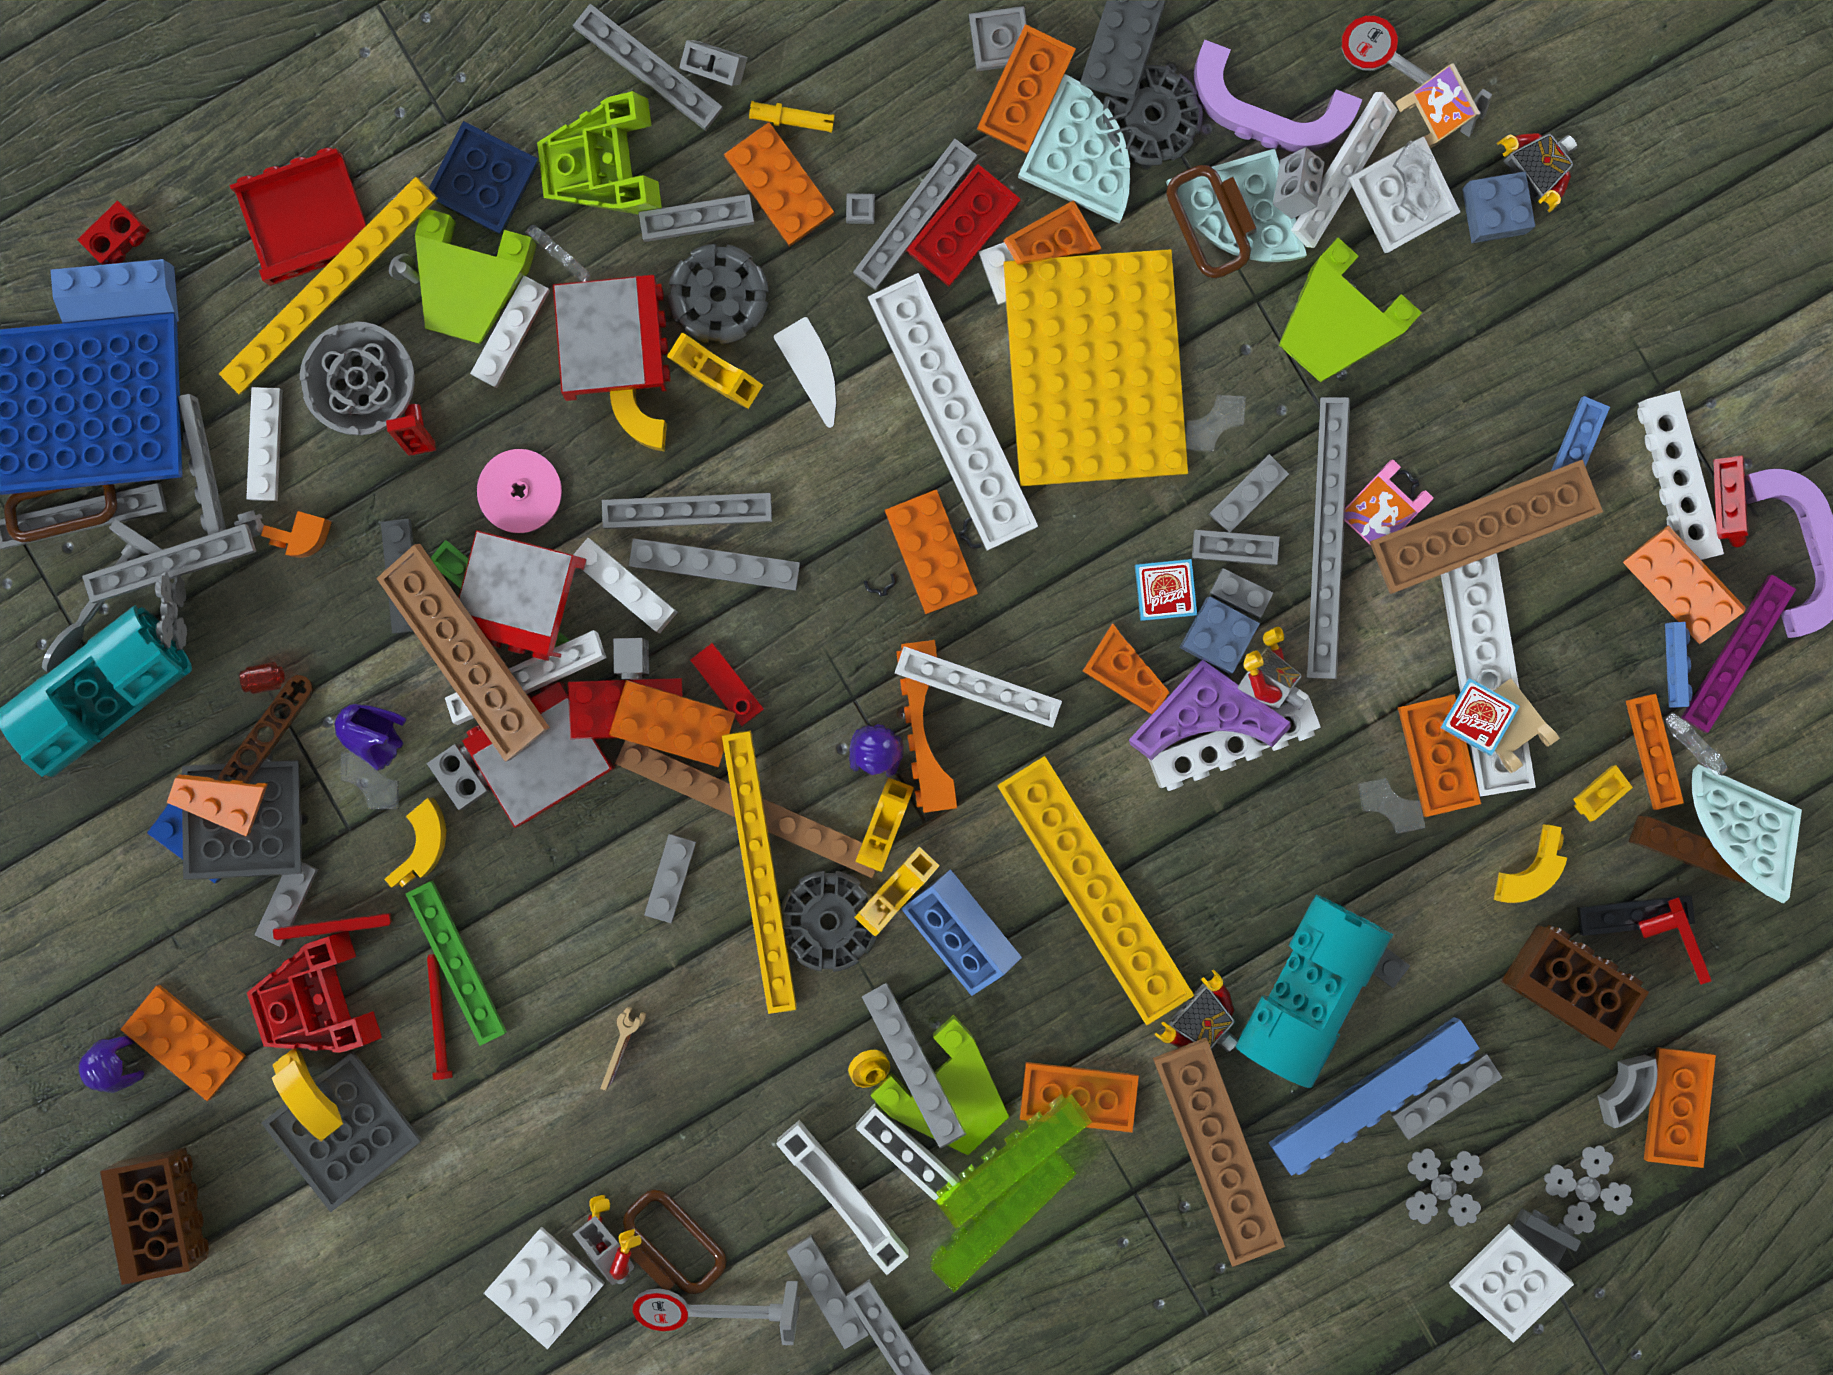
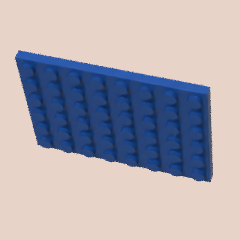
(89, 404)

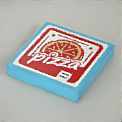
(1165, 590)
(1480, 717)

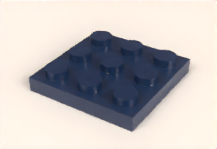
(483, 178)

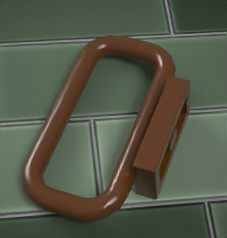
(1233, 209)
(59, 528)
(655, 1263)

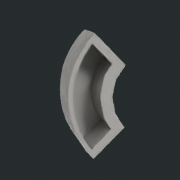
(1630, 1092)

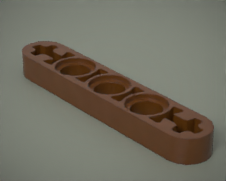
(269, 720)

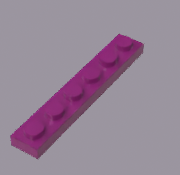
(1738, 653)

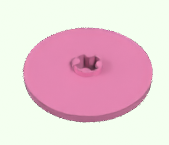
(497, 488)

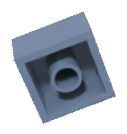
(1498, 207)
(1219, 635)

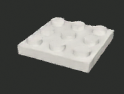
(1381, 194)
(1511, 1283)
(544, 1287)

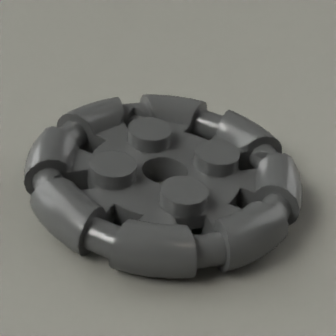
(1165, 127)
(711, 278)
(811, 926)

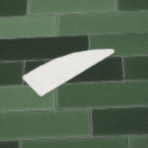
(811, 365)

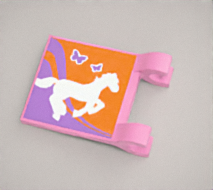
(1383, 506)

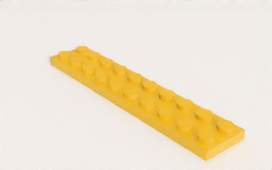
(1095, 890)

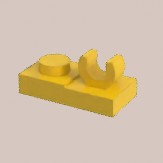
(1602, 793)

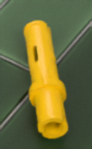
(791, 116)

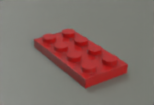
(963, 225)
(595, 704)

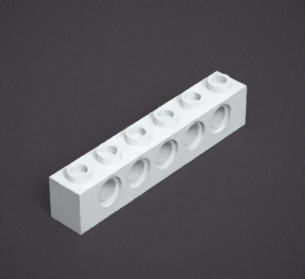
(1687, 464)
(1163, 764)

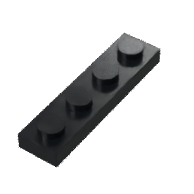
(1626, 915)

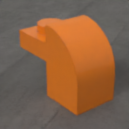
(306, 538)

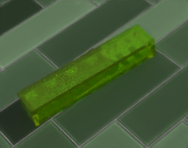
(1012, 1161)
(999, 1221)

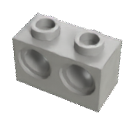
(713, 62)
(1298, 183)
(631, 657)
(454, 781)

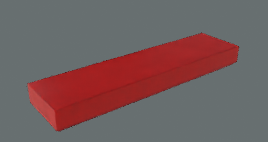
(332, 926)

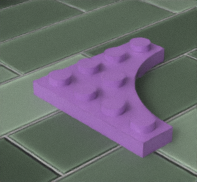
(1206, 704)

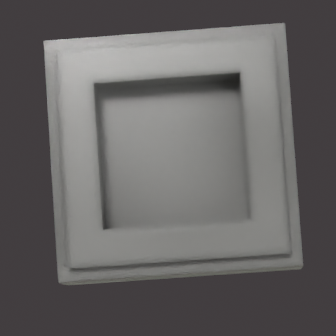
(860, 208)

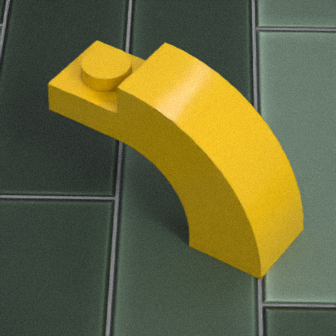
(714, 371)
(640, 427)
(884, 824)
(429, 846)
(1539, 875)
(896, 891)
(304, 1097)

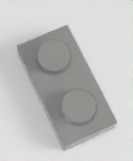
(1241, 593)

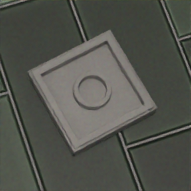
(995, 36)

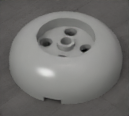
(331, 359)

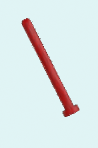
(437, 1020)

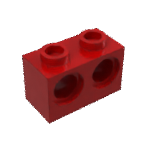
(109, 229)

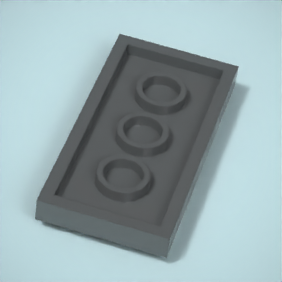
(1122, 46)

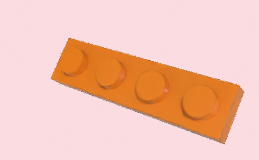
(1654, 751)

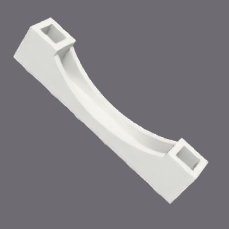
(839, 1190)

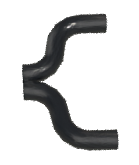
(1410, 479)
(962, 536)
(884, 593)

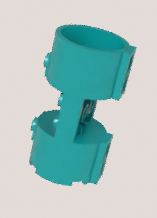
(92, 693)
(1302, 1015)

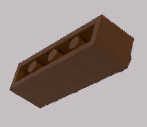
(1681, 846)

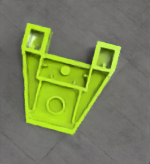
(592, 162)
(462, 286)
(1336, 322)
(964, 1083)

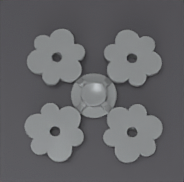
(169, 612)
(1444, 1187)
(1588, 1189)

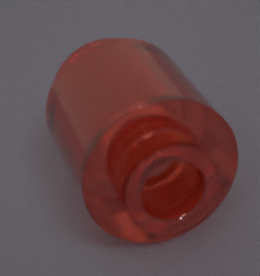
(262, 678)

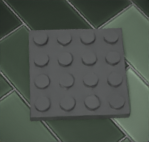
(274, 840)
(356, 1152)

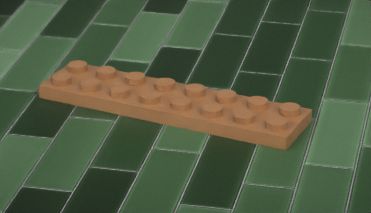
(1486, 526)
(462, 652)
(1218, 1152)

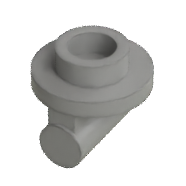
(402, 267)
(252, 520)

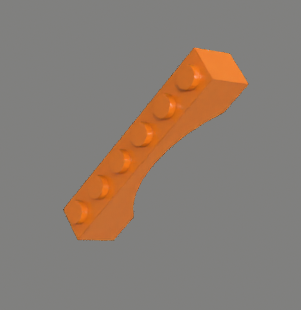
(936, 786)

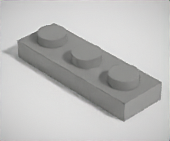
(1248, 493)
(1235, 547)
(670, 878)
(286, 903)

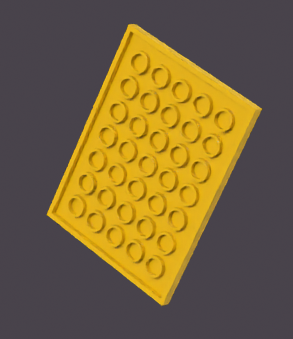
(1095, 368)

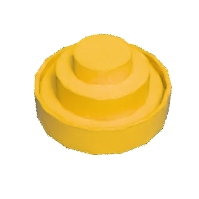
(869, 1068)

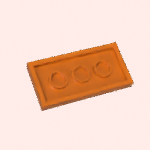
(1026, 88)
(779, 184)
(931, 552)
(1684, 584)
(671, 723)
(1438, 758)
(183, 1042)
(1103, 1095)
(1680, 1108)

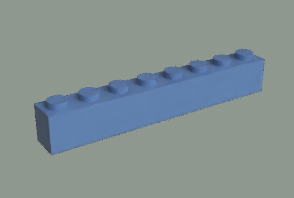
(1373, 1096)

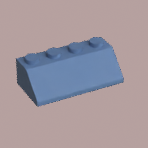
(115, 291)
(961, 933)

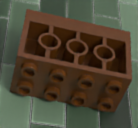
(1578, 988)
(154, 1215)

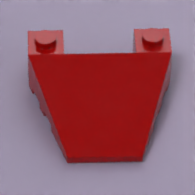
(305, 1003)

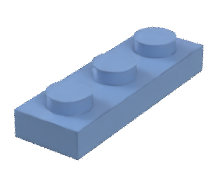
(1581, 433)
(1678, 664)

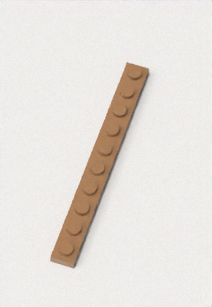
(718, 795)

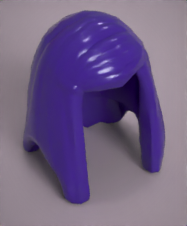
(369, 733)
(876, 750)
(102, 1068)

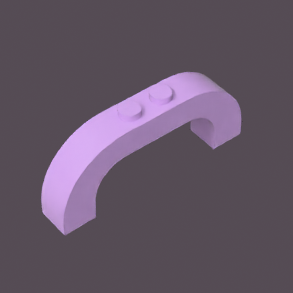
(1260, 124)
(1817, 528)

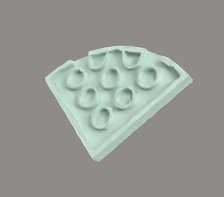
(1076, 156)
(1257, 181)
(1749, 830)

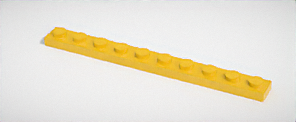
(328, 285)
(759, 872)

